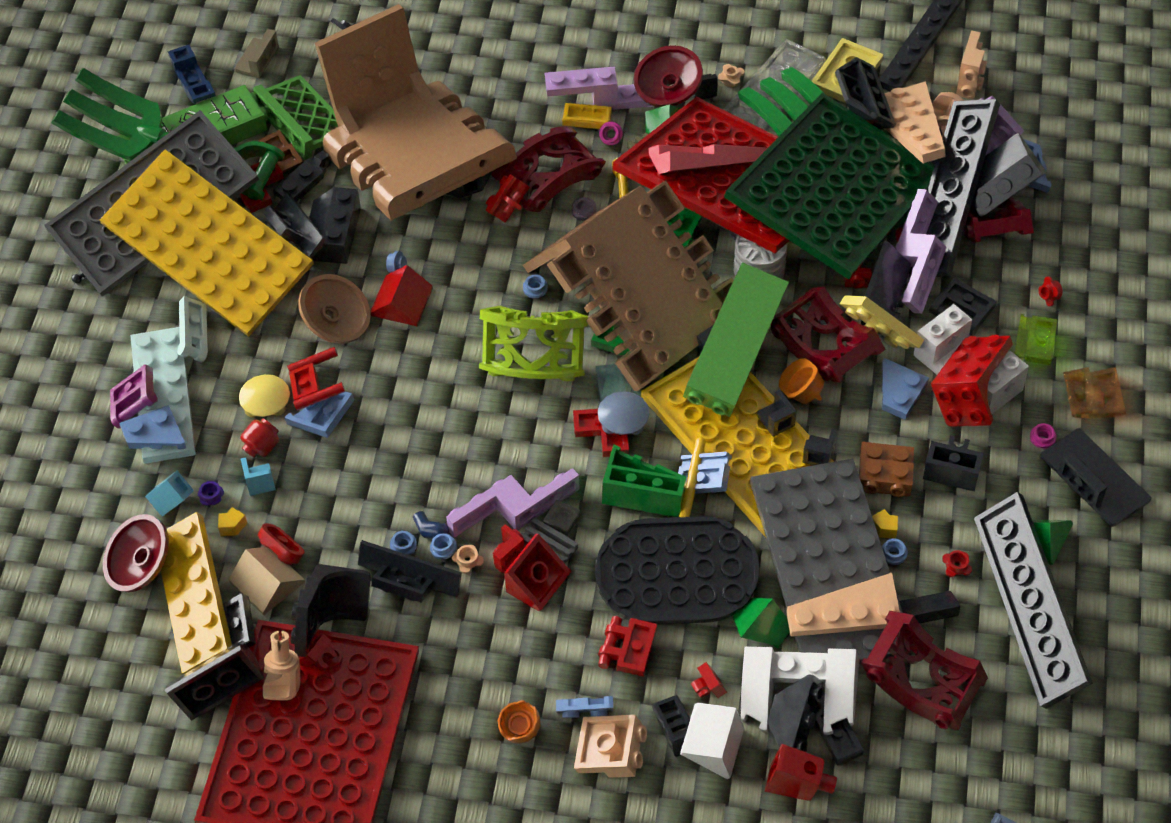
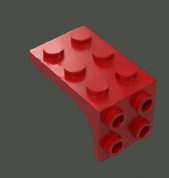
(965, 378)

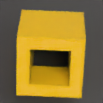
(231, 522)
(886, 524)

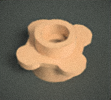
(731, 75)
(464, 552)

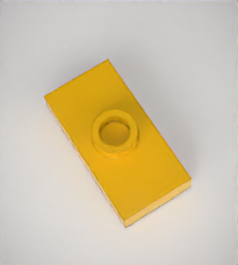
(586, 115)

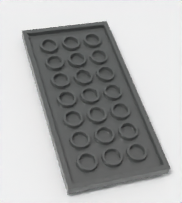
(101, 253)
(821, 541)

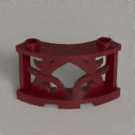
(560, 142)
(1015, 218)
(831, 364)
(895, 681)

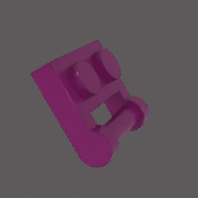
(129, 390)

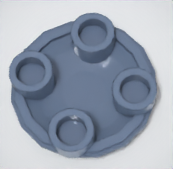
(623, 413)

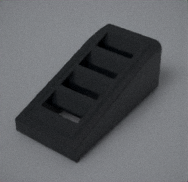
(676, 739)

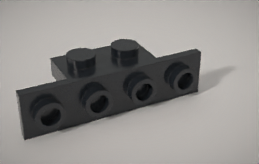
(295, 225)
(407, 574)

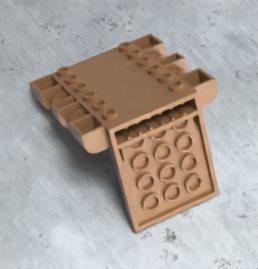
(392, 126)
(639, 280)

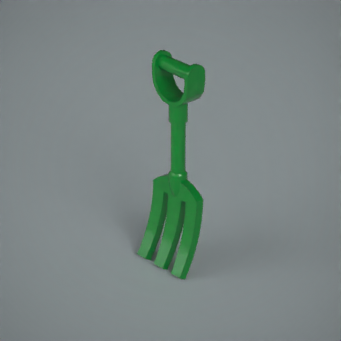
(786, 99)
(142, 131)

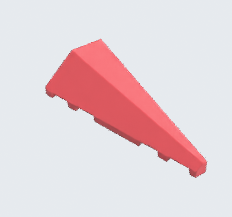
(682, 158)

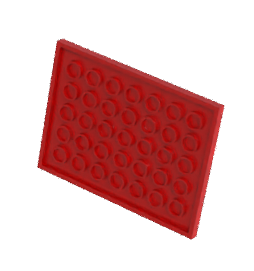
(704, 189)
(321, 750)

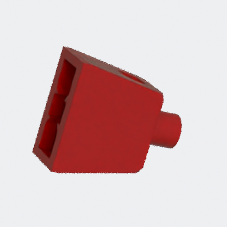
(798, 774)

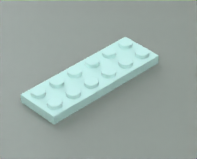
(170, 384)

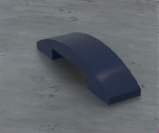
(190, 74)

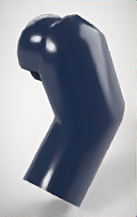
(427, 528)

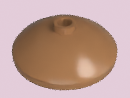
(341, 302)

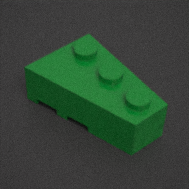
(642, 486)

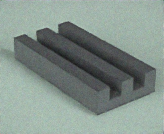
(536, 526)

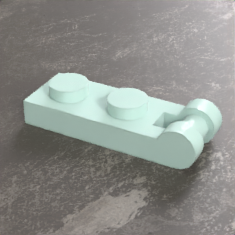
(193, 329)

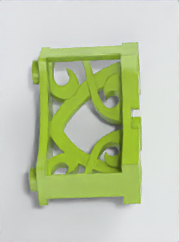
(559, 322)

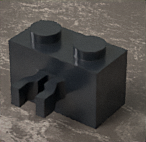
(953, 464)

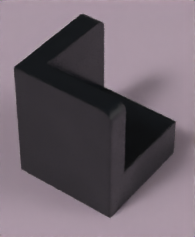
(708, 87)
(779, 415)
(819, 449)

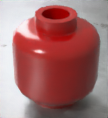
(259, 438)

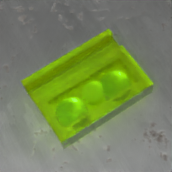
(1036, 339)

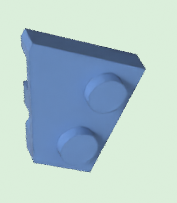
(900, 388)
(322, 416)
(597, 707)

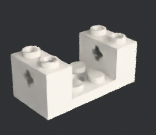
(943, 338)

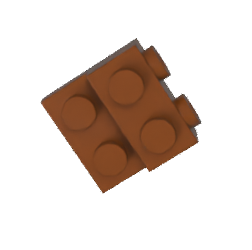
(886, 469)

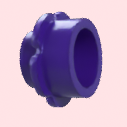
(208, 488)

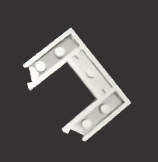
(764, 667)

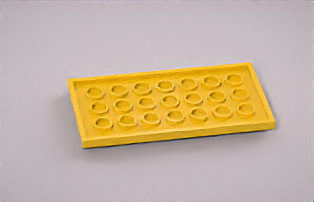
(206, 242)
(741, 435)

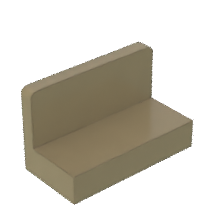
(258, 55)

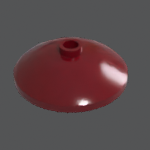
(667, 67)
(135, 553)

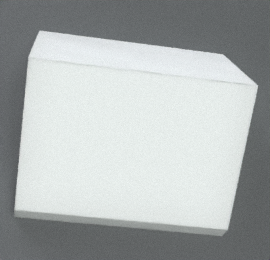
(713, 738)

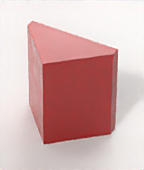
(402, 297)
(535, 574)

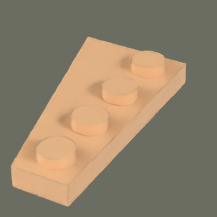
(845, 610)

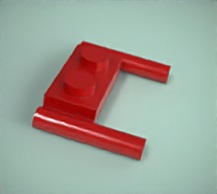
(305, 380)

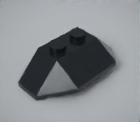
(864, 93)

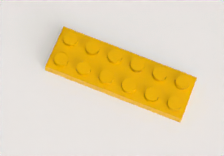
(194, 594)

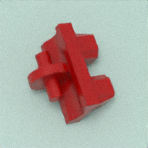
(507, 198)

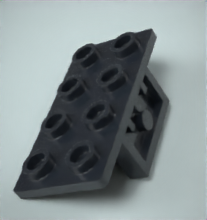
(1095, 477)

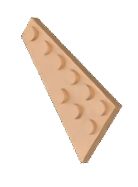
(915, 122)

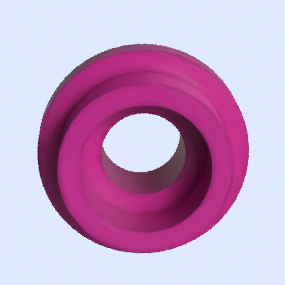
(603, 133)
(1043, 430)

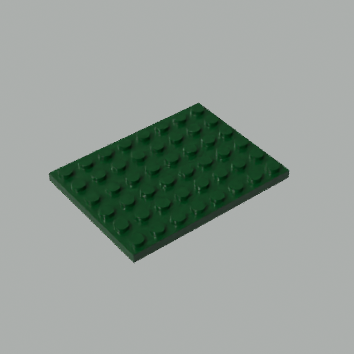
(832, 185)

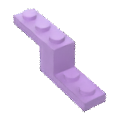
(599, 82)
(920, 250)
(512, 502)

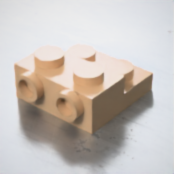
(972, 68)
(610, 745)

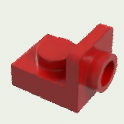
(860, 279)
(509, 549)

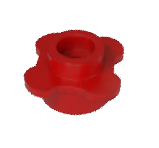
(1050, 291)
(957, 557)

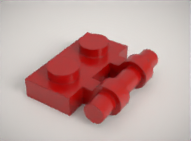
(635, 649)

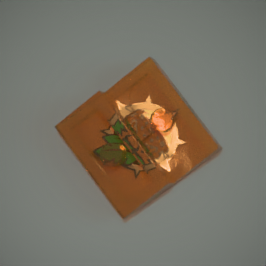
(1094, 393)

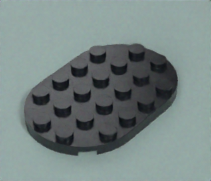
(677, 570)

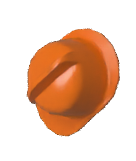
(801, 381)

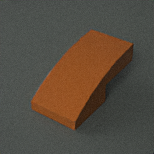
(291, 157)

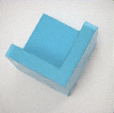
(258, 478)
(169, 493)

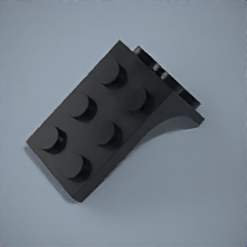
(328, 596)

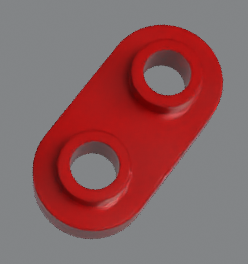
(280, 543)

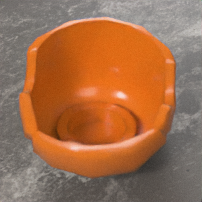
(519, 722)

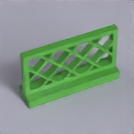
(286, 121)

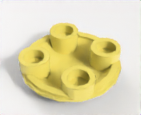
(264, 396)

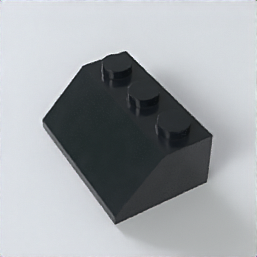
(1005, 174)
(336, 218)
(889, 280)
(215, 680)

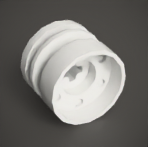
(759, 257)

